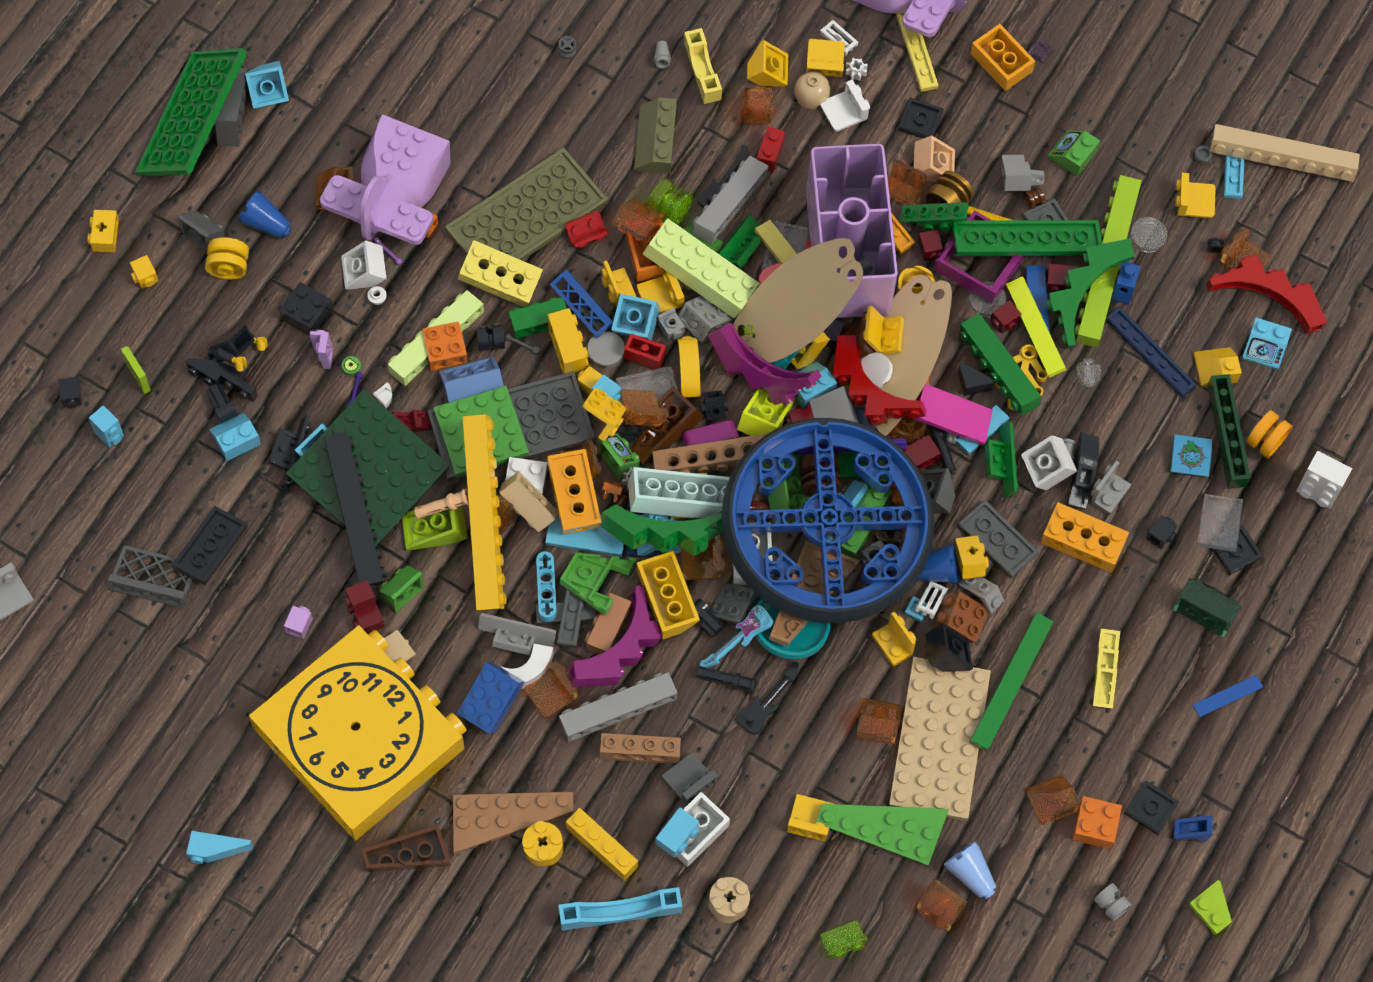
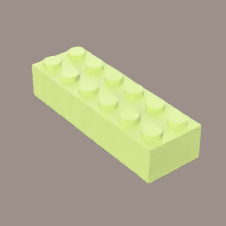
(700, 268)

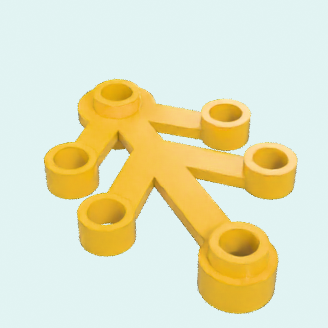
(1026, 360)

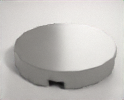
(606, 350)

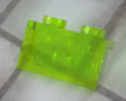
(843, 939)

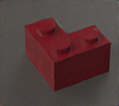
(362, 604)

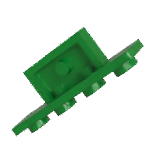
(934, 216)
(741, 243)
(1001, 459)

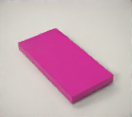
(955, 414)

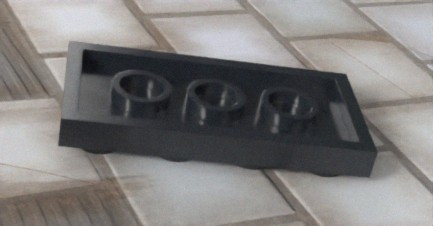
(209, 545)

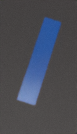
(1227, 696)

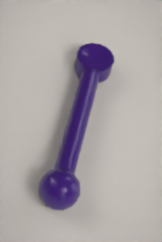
(359, 375)

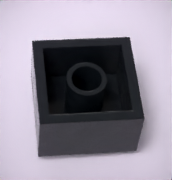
(305, 309)

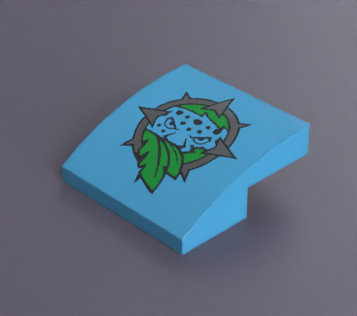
(1191, 455)

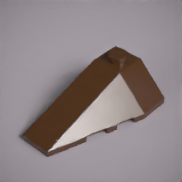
(681, 418)

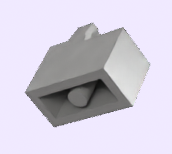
(1018, 175)

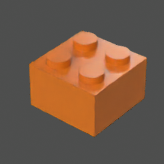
(1097, 822)

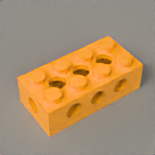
(565, 501)
(1081, 526)

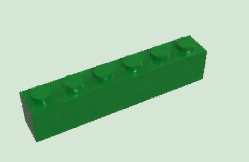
(1000, 365)

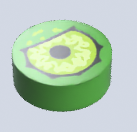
(351, 365)

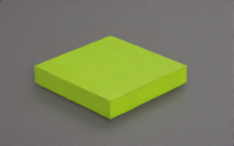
(135, 369)

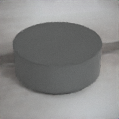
(1203, 155)

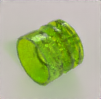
(670, 201)

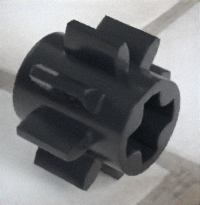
(630, 432)

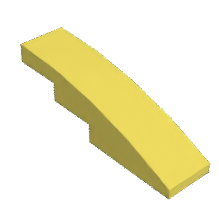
(1106, 668)

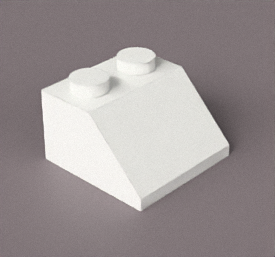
(363, 266)

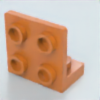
(445, 346)

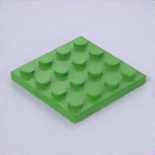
(506, 431)

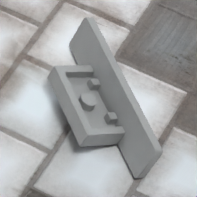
(515, 635)

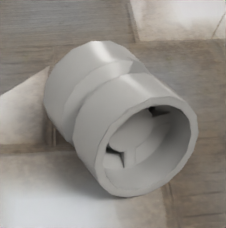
(1112, 902)

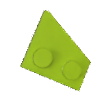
(1212, 908)

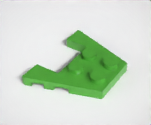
(587, 573)

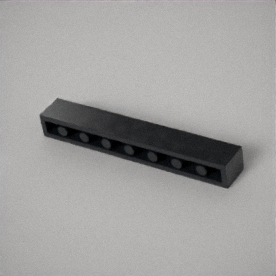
(353, 508)

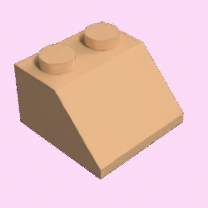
(933, 157)

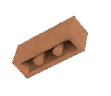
(608, 626)

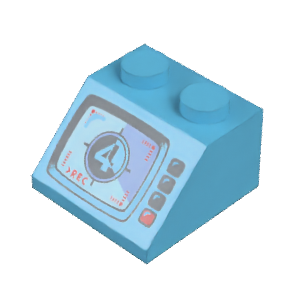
(1266, 343)

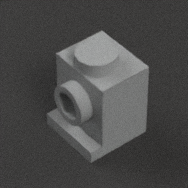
(670, 331)

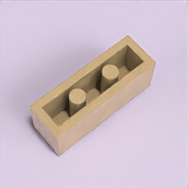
(528, 501)

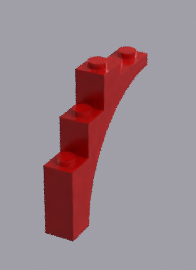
(1297, 299)
(863, 391)

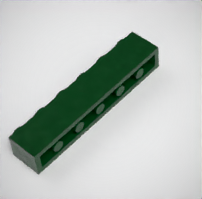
(1228, 431)

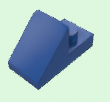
(1193, 828)

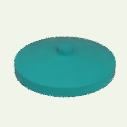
(805, 644)

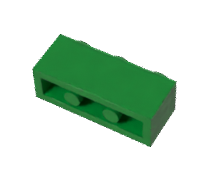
(534, 318)

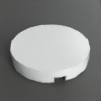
(877, 368)

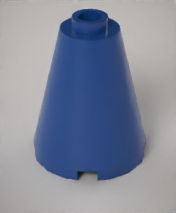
(265, 217)
(941, 566)

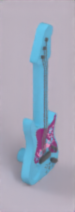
(756, 622)

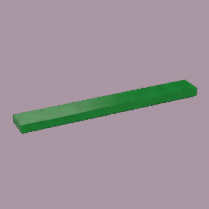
(1011, 681)

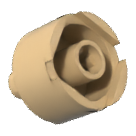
(729, 888)

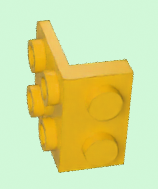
(1194, 198)
(605, 409)

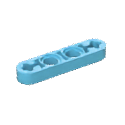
(548, 586)

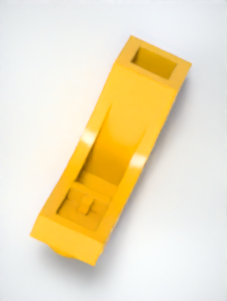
(689, 366)

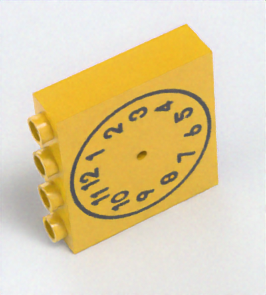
(359, 731)

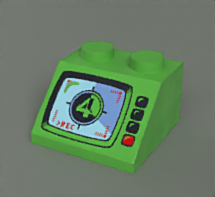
(1074, 150)
(618, 455)

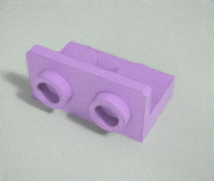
(323, 346)

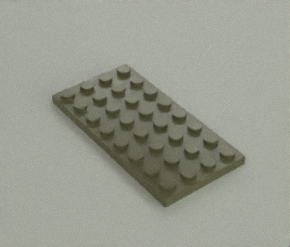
(529, 209)

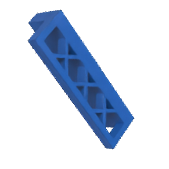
(590, 302)

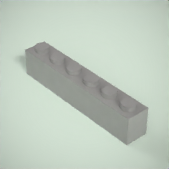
(729, 200)
(618, 706)

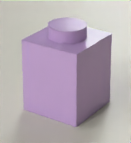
(298, 622)

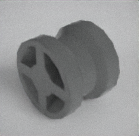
(567, 42)

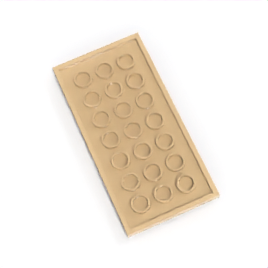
(934, 749)

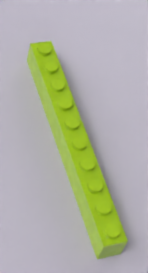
(1101, 290)

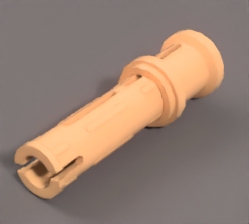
(451, 502)

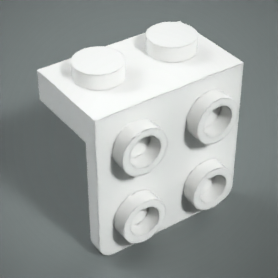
(846, 108)

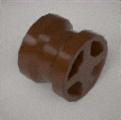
(1034, 197)

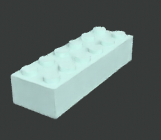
(675, 493)

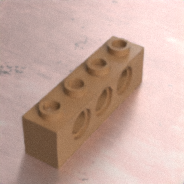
(640, 748)

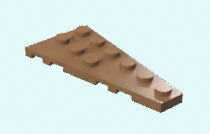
(787, 626)
(496, 816)

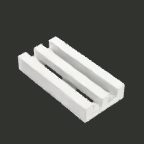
(835, 36)
(926, 610)

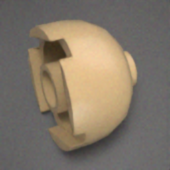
(811, 90)

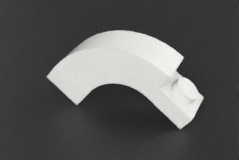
(536, 665)

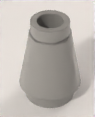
(662, 56)

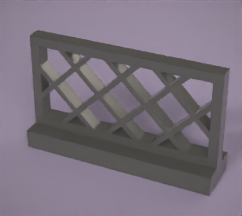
(145, 589)

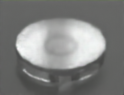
(1148, 234)
(982, 306)

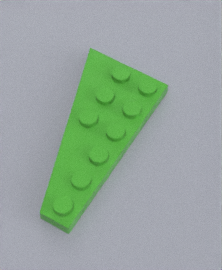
(896, 829)

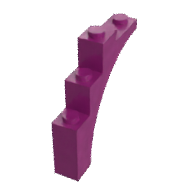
(758, 372)
(607, 667)

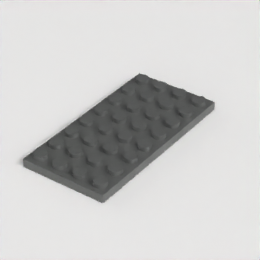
(548, 415)

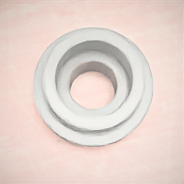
(379, 299)

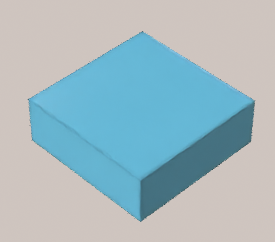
(910, 610)

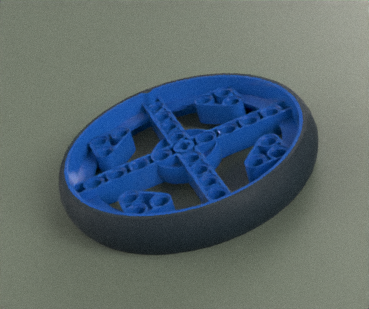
(784, 593)

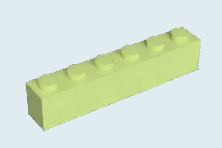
(414, 354)

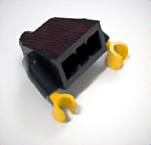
(233, 345)

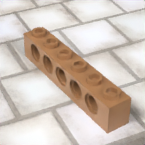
(702, 452)

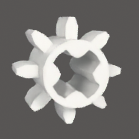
(856, 69)

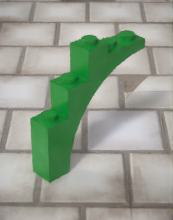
(1100, 259)
(664, 535)

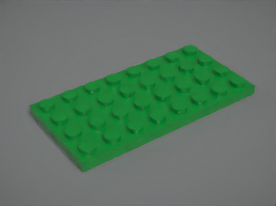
(191, 112)

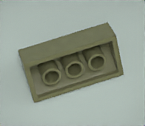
(655, 136)

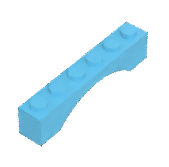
(590, 914)

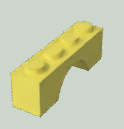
(699, 58)

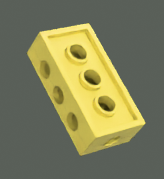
(499, 262)

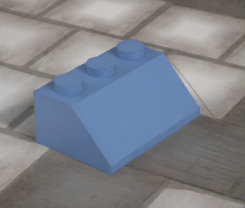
(471, 379)

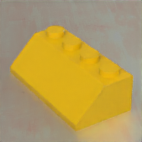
(667, 594)

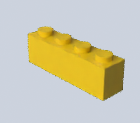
(601, 844)

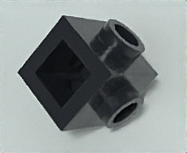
(714, 405)

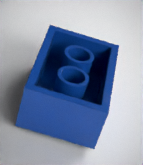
(490, 697)

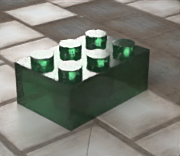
(1207, 607)

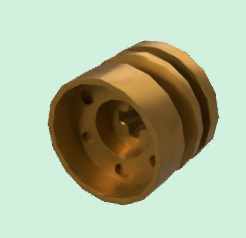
(950, 189)

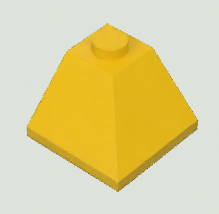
(768, 66)
(1217, 362)

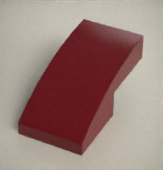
(415, 420)

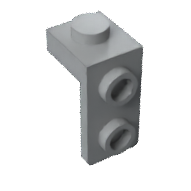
(984, 589)

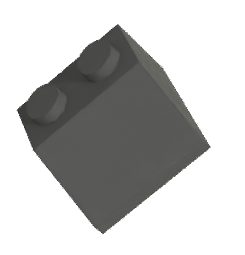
(200, 228)

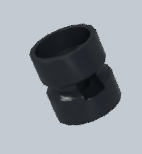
(490, 337)

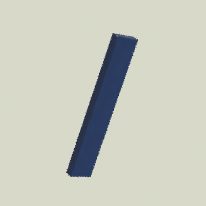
(1150, 352)

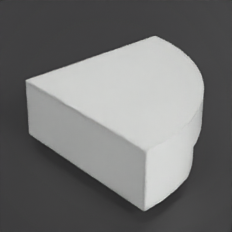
(384, 395)

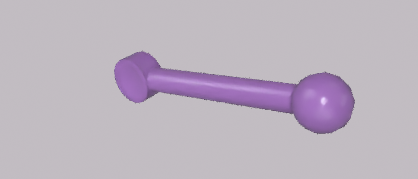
(398, 261)

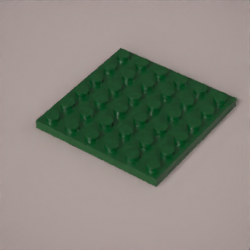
(391, 459)

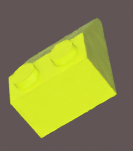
(762, 415)

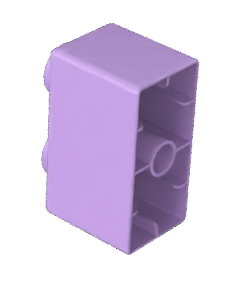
(852, 201)

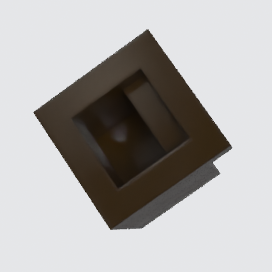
(895, 539)

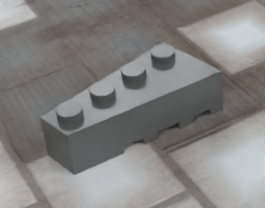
(229, 119)

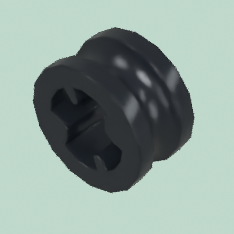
(1215, 245)

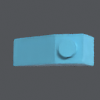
(212, 847)

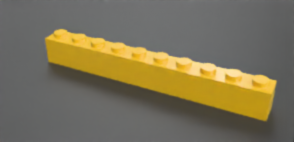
(483, 512)

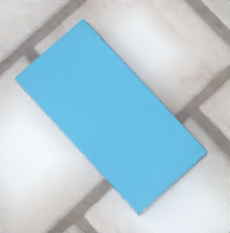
(592, 540)

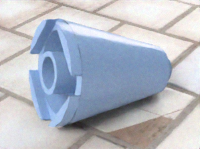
(972, 870)

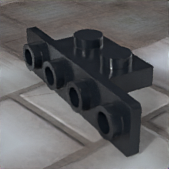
(283, 450)

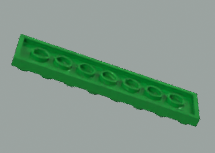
(1025, 237)

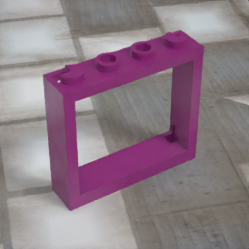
(969, 282)

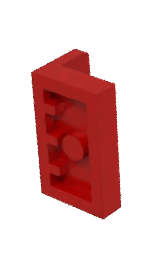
(585, 229)

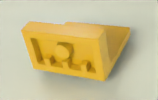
(825, 57)
(616, 282)
(664, 291)
(883, 333)
(895, 640)
(804, 818)

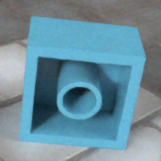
(635, 317)

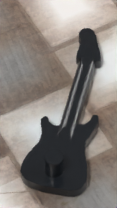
(706, 196)
(754, 716)

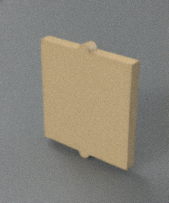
(398, 647)

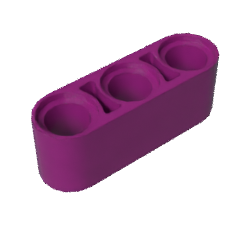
(711, 433)

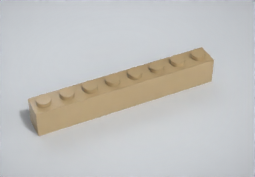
(1284, 153)

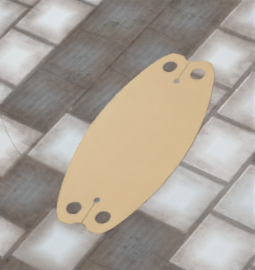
(799, 300)
(921, 341)

